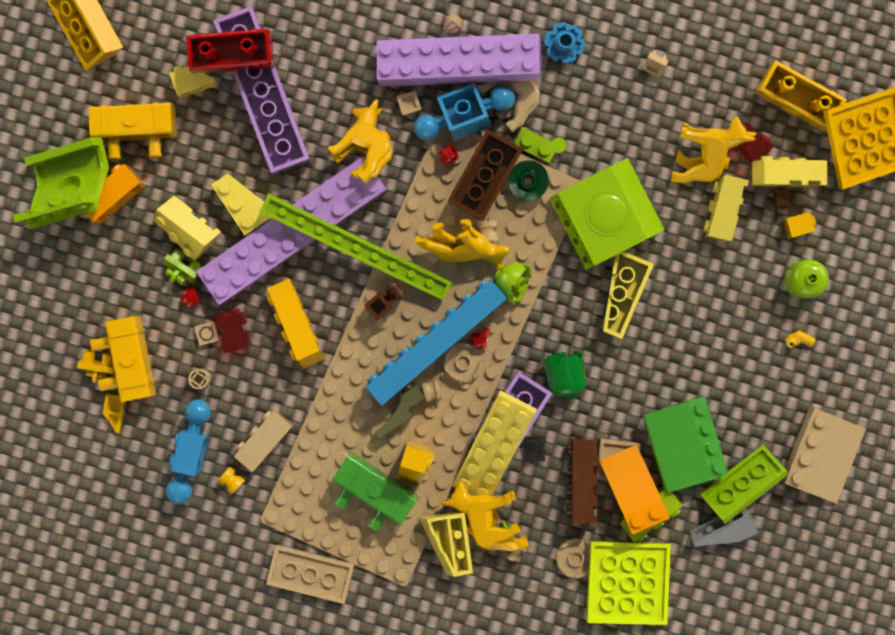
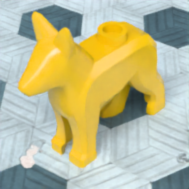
(366, 139)
(714, 150)
(465, 247)
(483, 517)

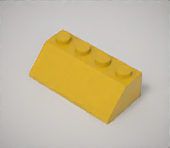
(86, 30)

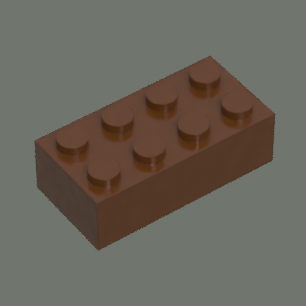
(485, 175)

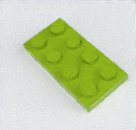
(744, 484)

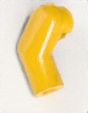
(799, 337)

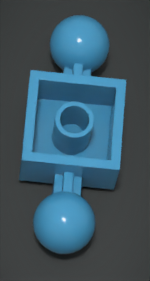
(464, 112)
(189, 452)

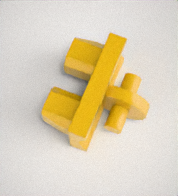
(97, 367)

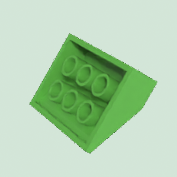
(685, 444)

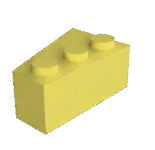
(241, 204)
(185, 228)

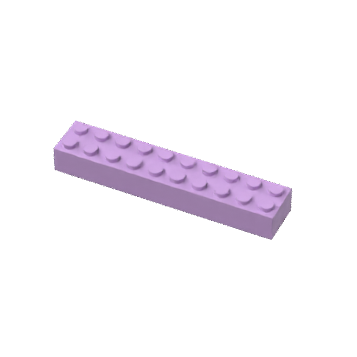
(277, 242)

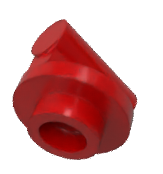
(479, 340)

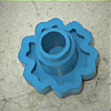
(564, 43)

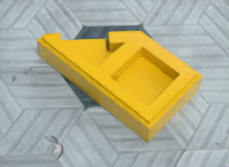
(114, 411)

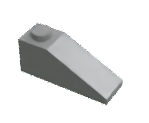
(717, 532)

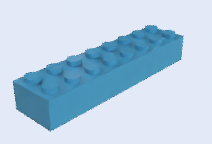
(436, 342)

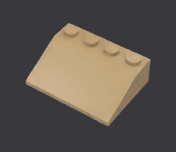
(823, 454)

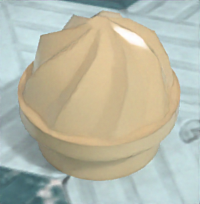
(453, 23)

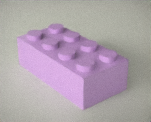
(528, 392)

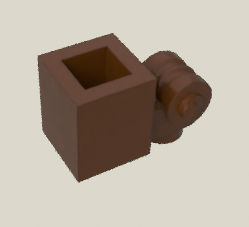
(381, 304)

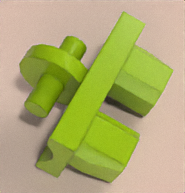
(179, 271)

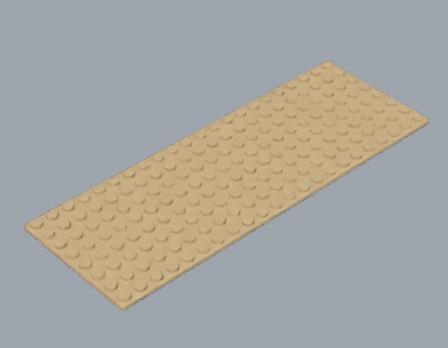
(348, 414)

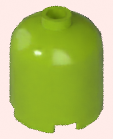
(798, 281)

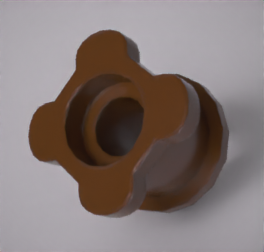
(780, 198)

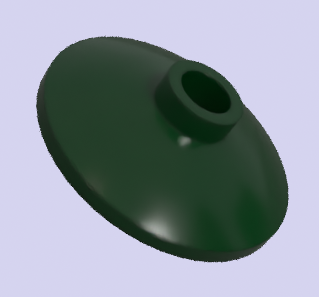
(538, 176)

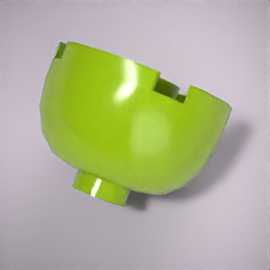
(512, 281)

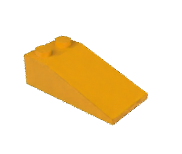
(634, 490)

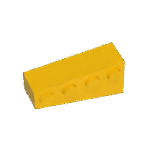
(295, 324)
(414, 463)

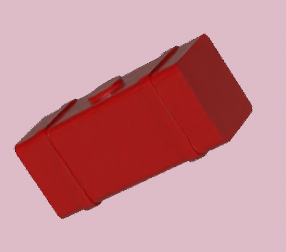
(230, 51)

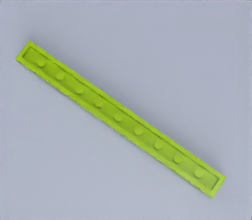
(355, 246)

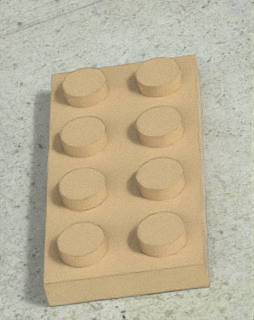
(310, 574)

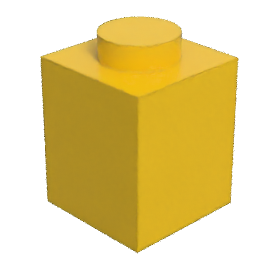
(799, 225)

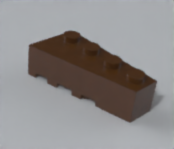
(582, 480)

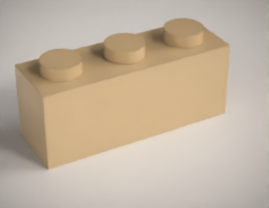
(262, 440)

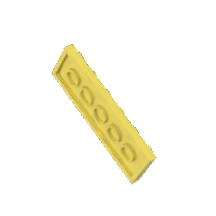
(495, 445)

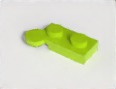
(539, 146)

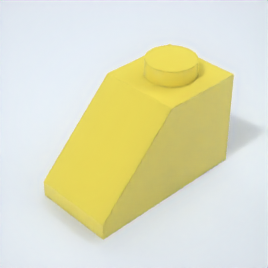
(189, 83)

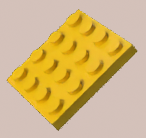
(862, 138)

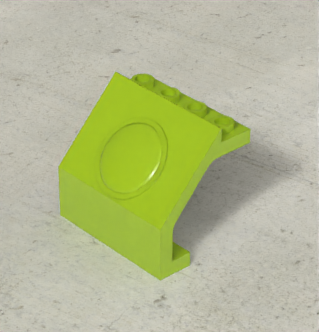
(67, 182)
(606, 213)

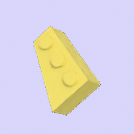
(789, 173)
(725, 208)
(450, 541)

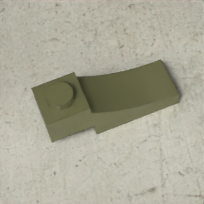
(410, 396)

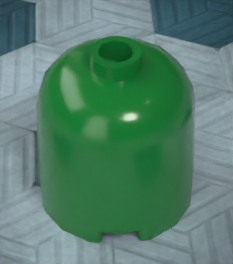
(565, 374)

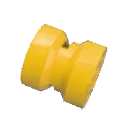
(232, 482)

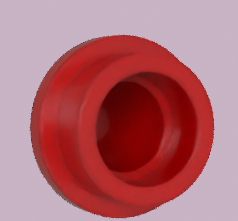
(448, 155)
(190, 297)

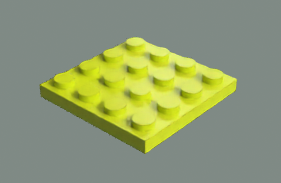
(628, 583)

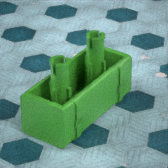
(375, 489)

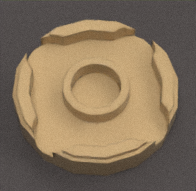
(463, 362)
(573, 558)

